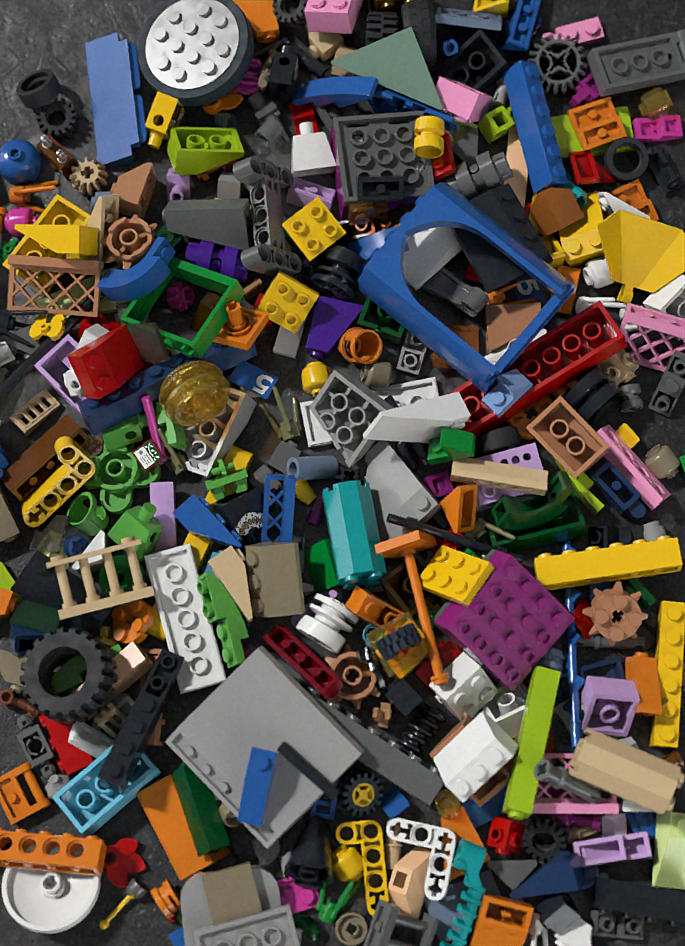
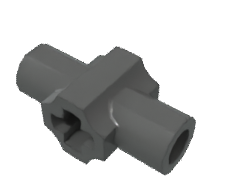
(264, 110)

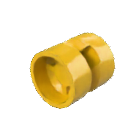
(428, 138)

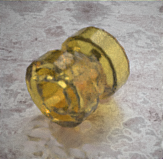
(447, 799)

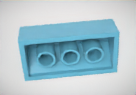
(91, 804)

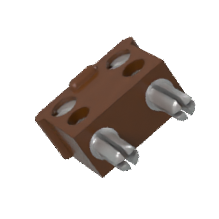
(56, 155)

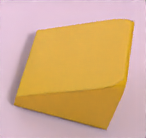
(628, 435)

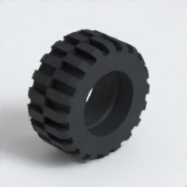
(45, 658)

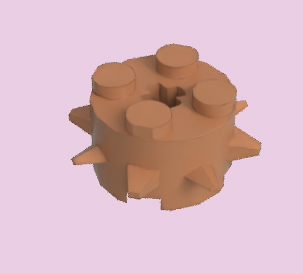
(129, 241)
(612, 600)
(363, 686)

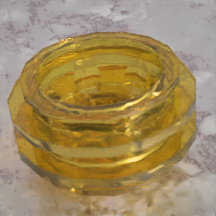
(194, 393)

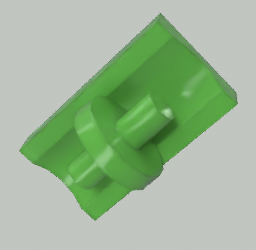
(216, 484)

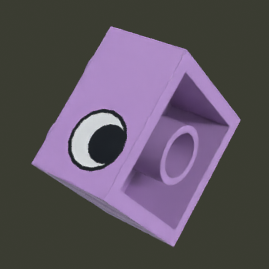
(608, 705)

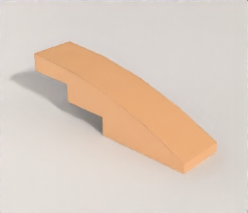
(517, 164)

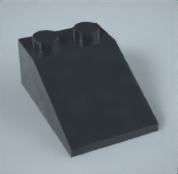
(477, 63)

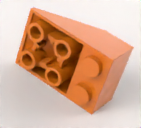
(501, 922)

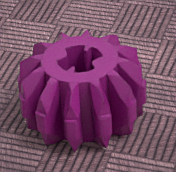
(249, 83)

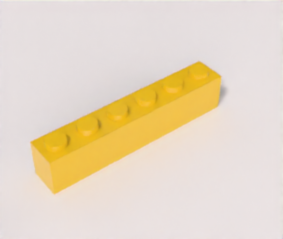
(609, 563)
(669, 655)

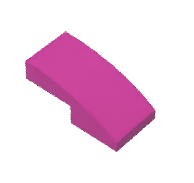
(662, 129)

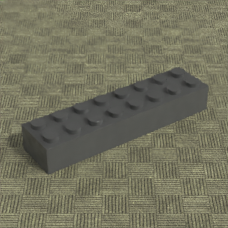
(386, 757)

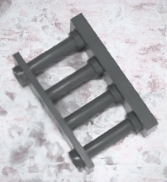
(385, 919)

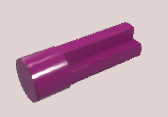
(317, 510)

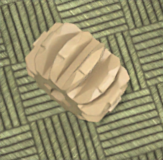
(81, 174)

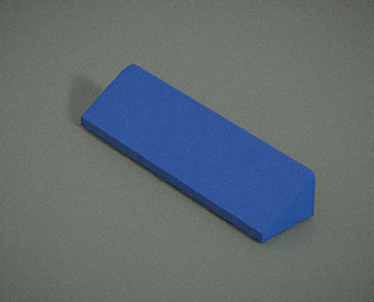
(521, 25)

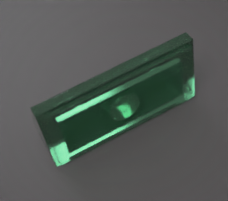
(36, 617)

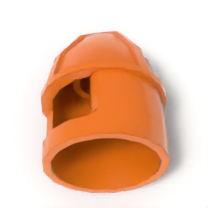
(360, 346)

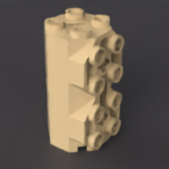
(626, 772)

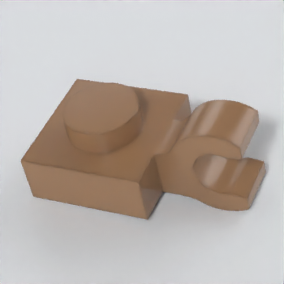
(382, 715)

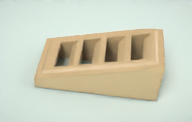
(41, 417)

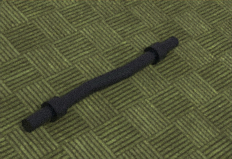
(412, 524)

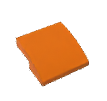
(596, 123)
(634, 195)

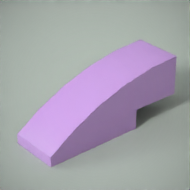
(164, 499)
(614, 849)

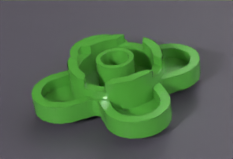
(118, 489)

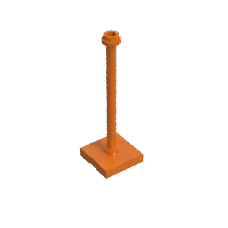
(405, 547)

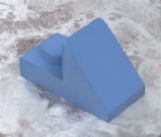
(507, 391)

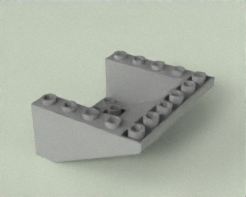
(262, 709)

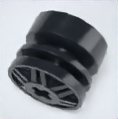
(339, 273)

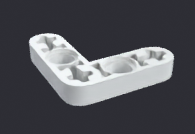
(433, 842)

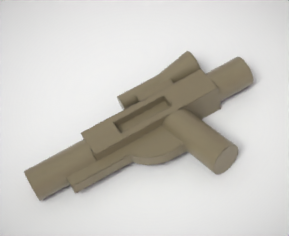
(264, 77)

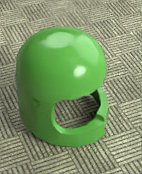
(91, 523)

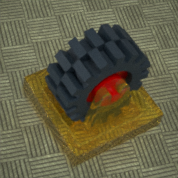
(398, 644)

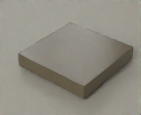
(231, 893)

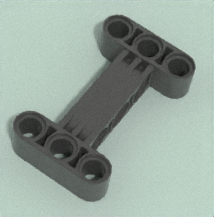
(265, 182)

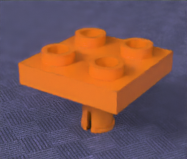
(242, 326)

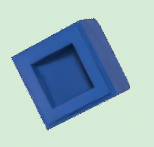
(393, 802)

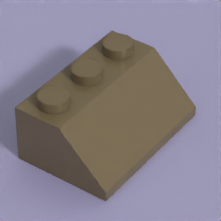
(275, 579)

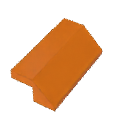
(169, 822)

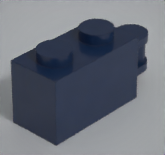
(618, 491)

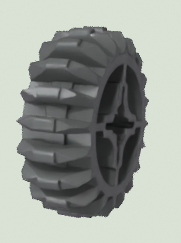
(564, 70)

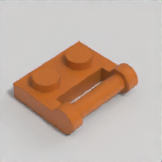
(13, 797)

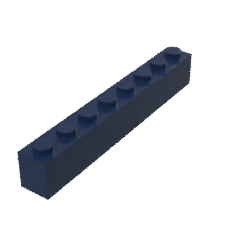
(126, 400)

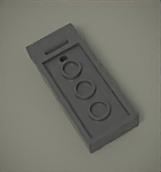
(638, 63)

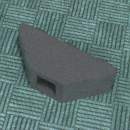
(670, 385)

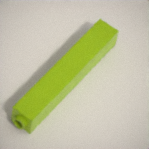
(531, 742)

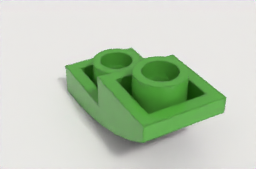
(175, 433)

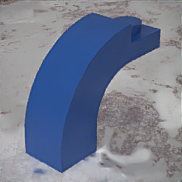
(141, 278)

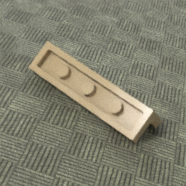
(500, 476)

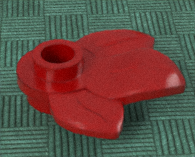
(125, 861)

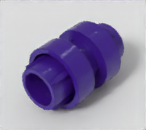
(205, 253)

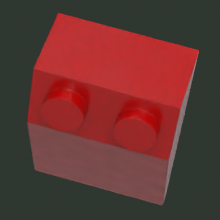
(106, 362)

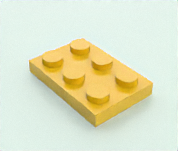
(455, 575)

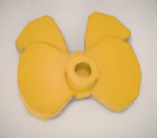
(53, 329)

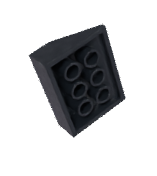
(490, 264)

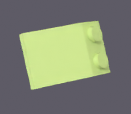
(669, 851)

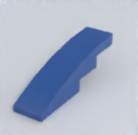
(337, 90)

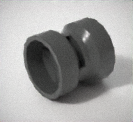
(630, 398)

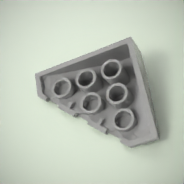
(214, 438)
(396, 491)

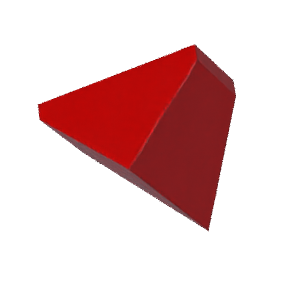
(587, 169)

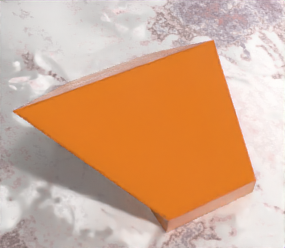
(461, 507)

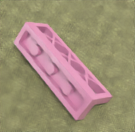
(633, 469)

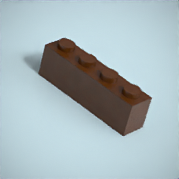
(40, 459)

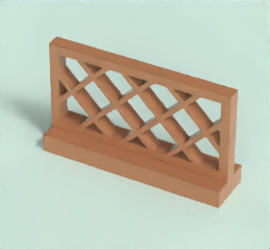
(54, 265)

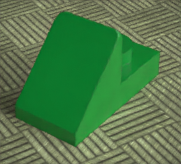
(451, 446)

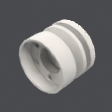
(327, 623)

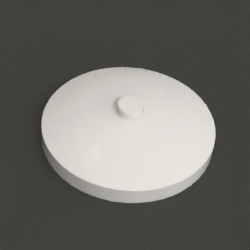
(48, 899)

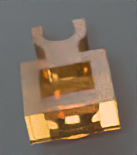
(364, 212)

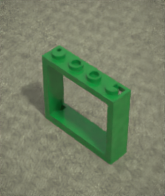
(200, 276)

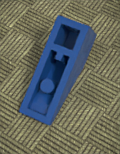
(257, 786)

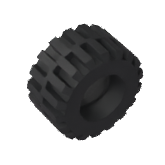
(380, 25)

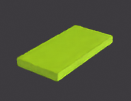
(568, 141)

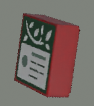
(148, 455)

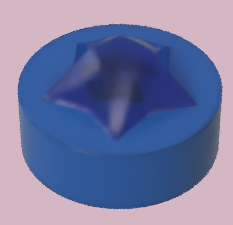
(75, 545)

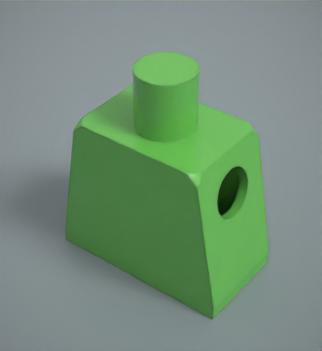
(126, 432)
(141, 524)

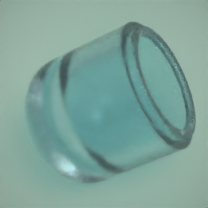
(222, 118)

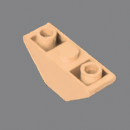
(408, 882)

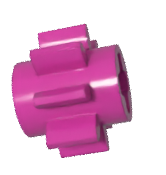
(180, 296)

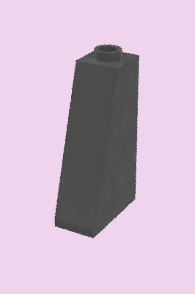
(213, 220)

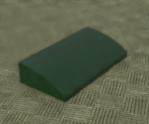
(565, 526)

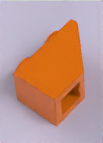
(371, 607)

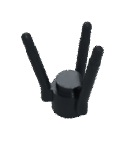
(9, 323)

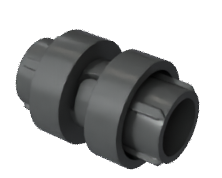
(485, 174)

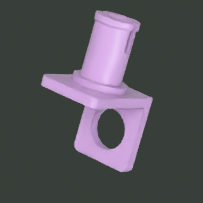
(177, 186)

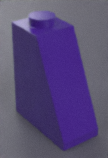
(328, 325)

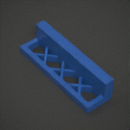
(287, 507)

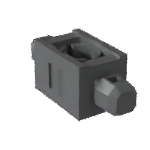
(26, 724)

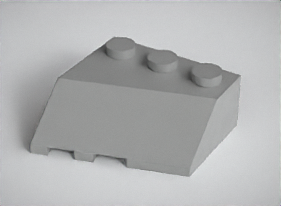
(346, 411)

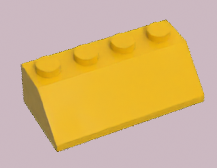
(56, 213)

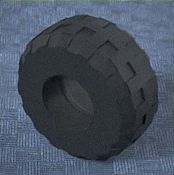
(421, 17)

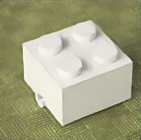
(466, 688)

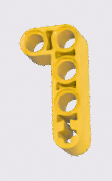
(35, 507)
(369, 868)

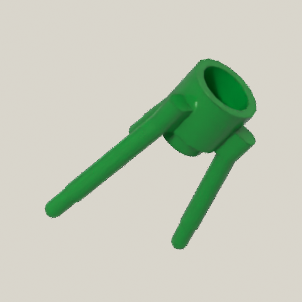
(331, 910)

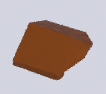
(555, 210)

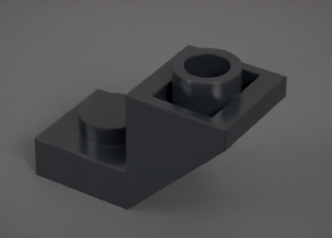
(607, 535)

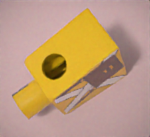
(164, 113)

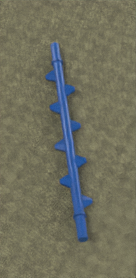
(575, 682)

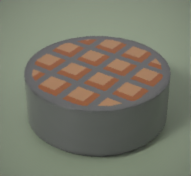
(95, 446)

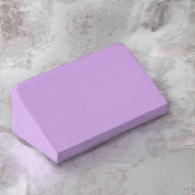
(303, 192)

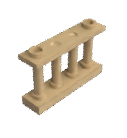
(93, 601)

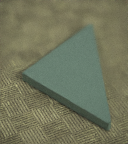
(397, 66)

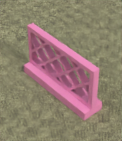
(651, 321)
(572, 804)

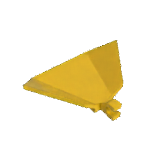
(641, 252)

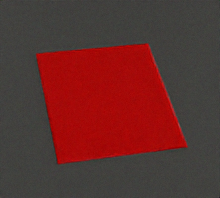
(581, 620)

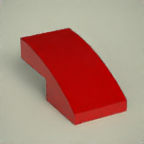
(303, 114)

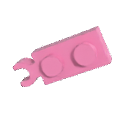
(584, 32)

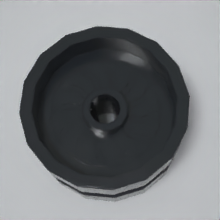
(595, 399)

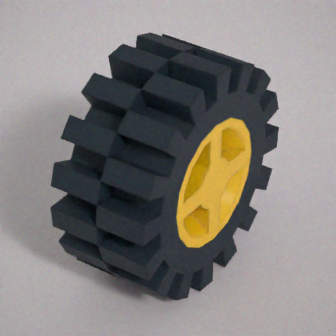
(367, 788)

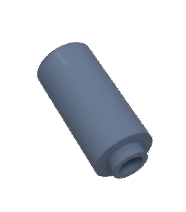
(313, 467)

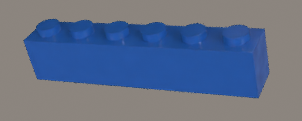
(534, 127)

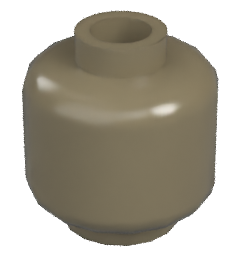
(378, 374)
(662, 462)

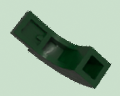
(533, 510)

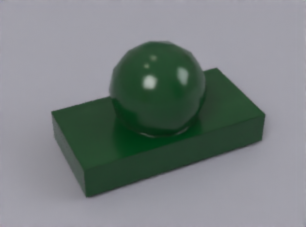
(635, 585)

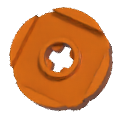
(122, 619)

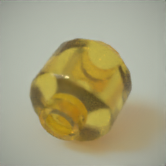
(655, 103)

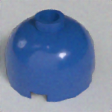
(19, 162)

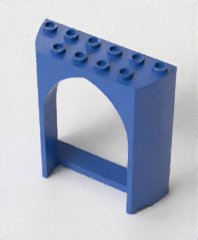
(386, 285)

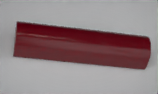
(303, 661)

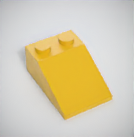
(582, 238)
(73, 240)

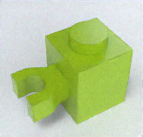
(496, 123)

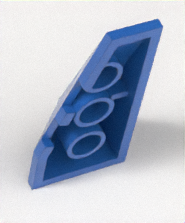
(390, 101)

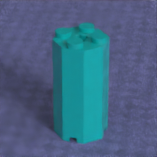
(353, 534)

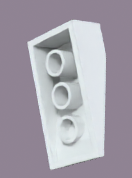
(428, 254)
(419, 420)

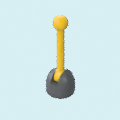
(134, 890)

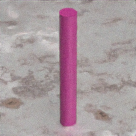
(152, 423)

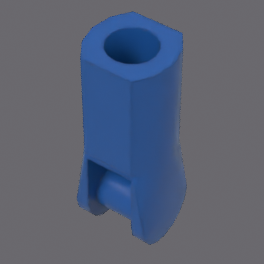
(447, 47)

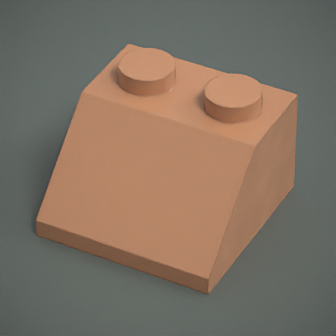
(135, 190)

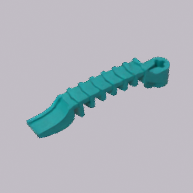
(469, 859)

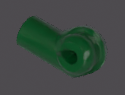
(308, 925)

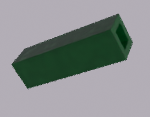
(200, 812)

